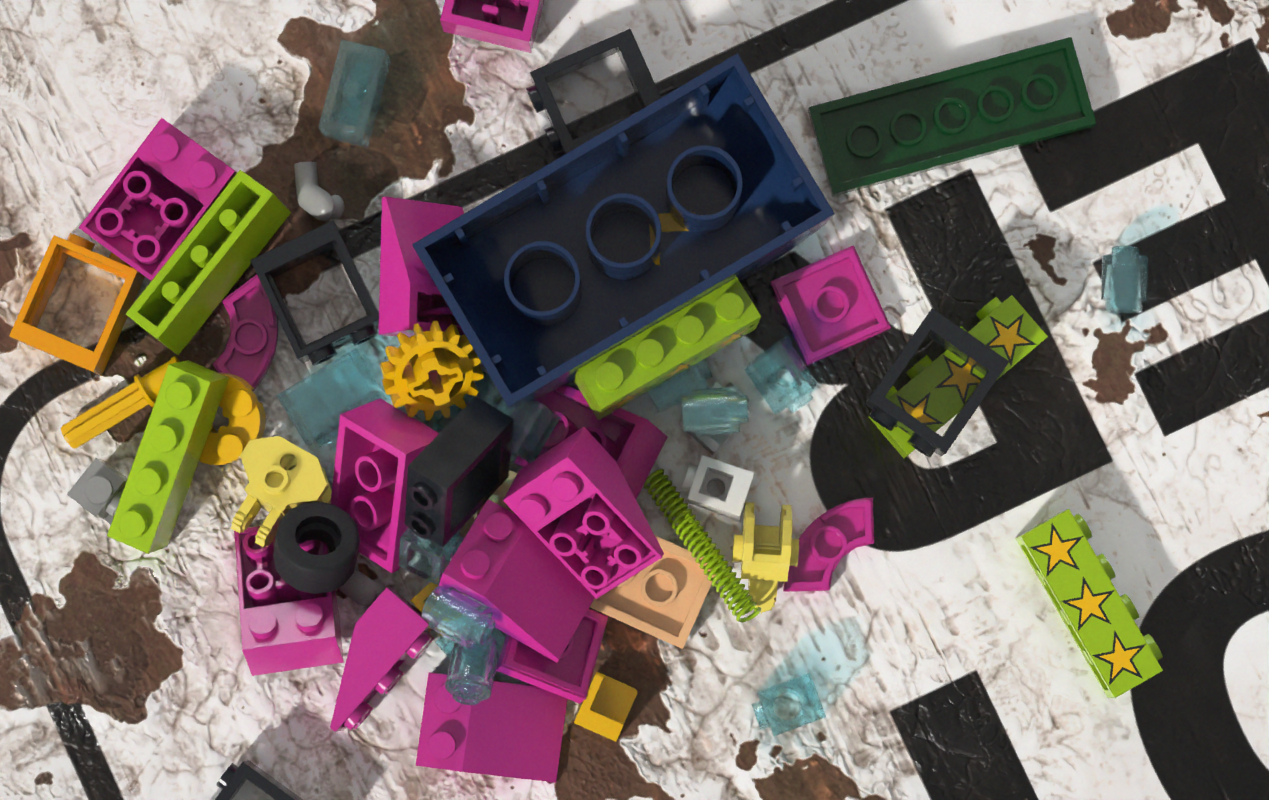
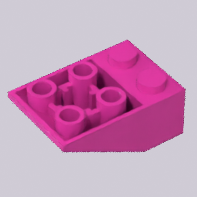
(494, 21)
(157, 199)
(405, 285)
(585, 513)
(279, 623)
(378, 647)

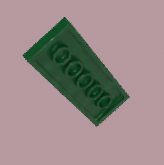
(951, 116)

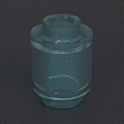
(1124, 280)
(714, 411)
(458, 617)
(472, 672)

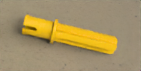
(115, 407)

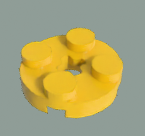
(246, 423)

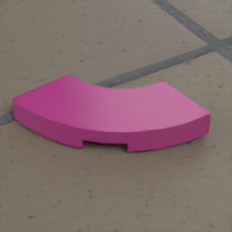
(252, 333)
(828, 541)

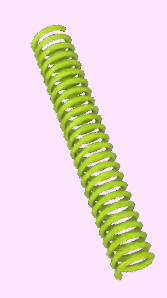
(703, 544)

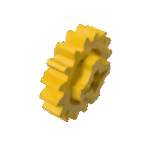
(409, 367)

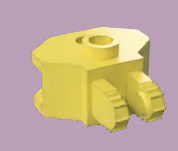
(276, 486)
(765, 555)

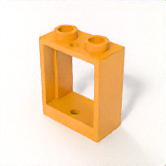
(26, 324)

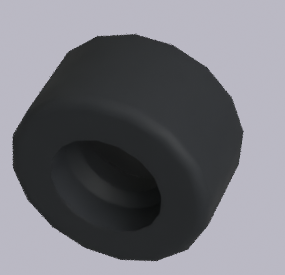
(310, 571)

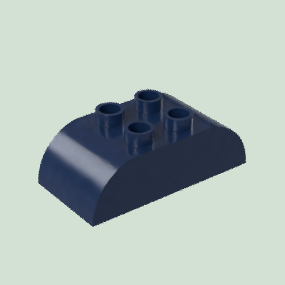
(566, 254)

